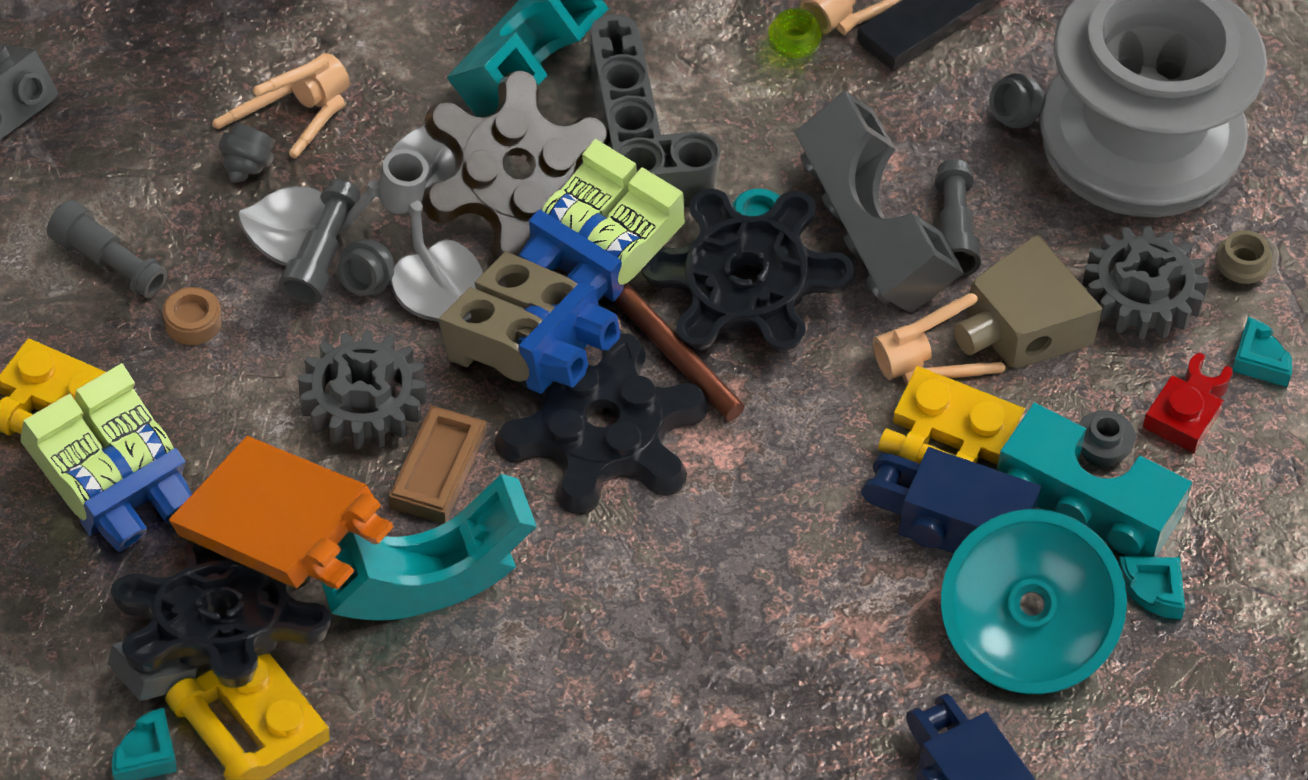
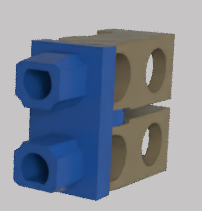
(531, 326)

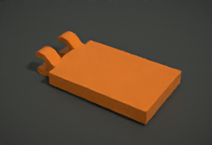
(280, 514)

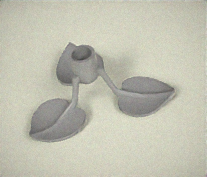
(421, 282)

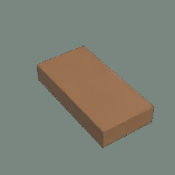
(437, 464)

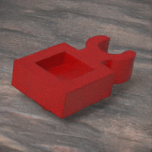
(1188, 407)

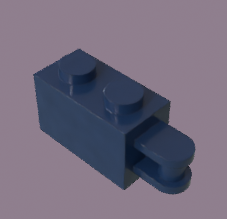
(944, 496)
(967, 750)

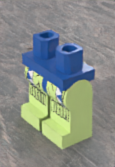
(605, 222)
(107, 457)

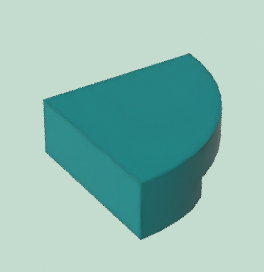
(1262, 355)
(1155, 584)
(145, 749)

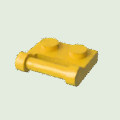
(268, 711)

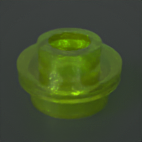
(795, 34)

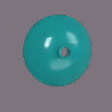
(1042, 556)

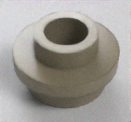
(1244, 257)

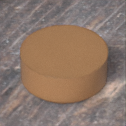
(192, 316)

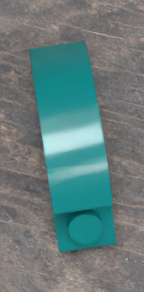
(436, 566)

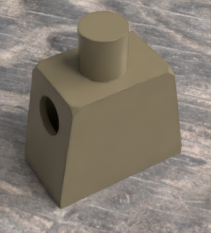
(1029, 308)

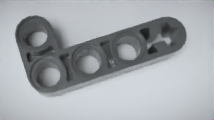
(630, 116)

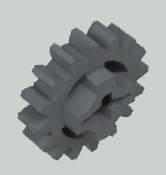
(1145, 281)
(362, 389)

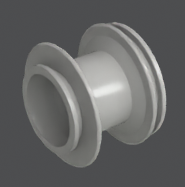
(1151, 101)

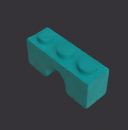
(521, 43)
(1126, 511)

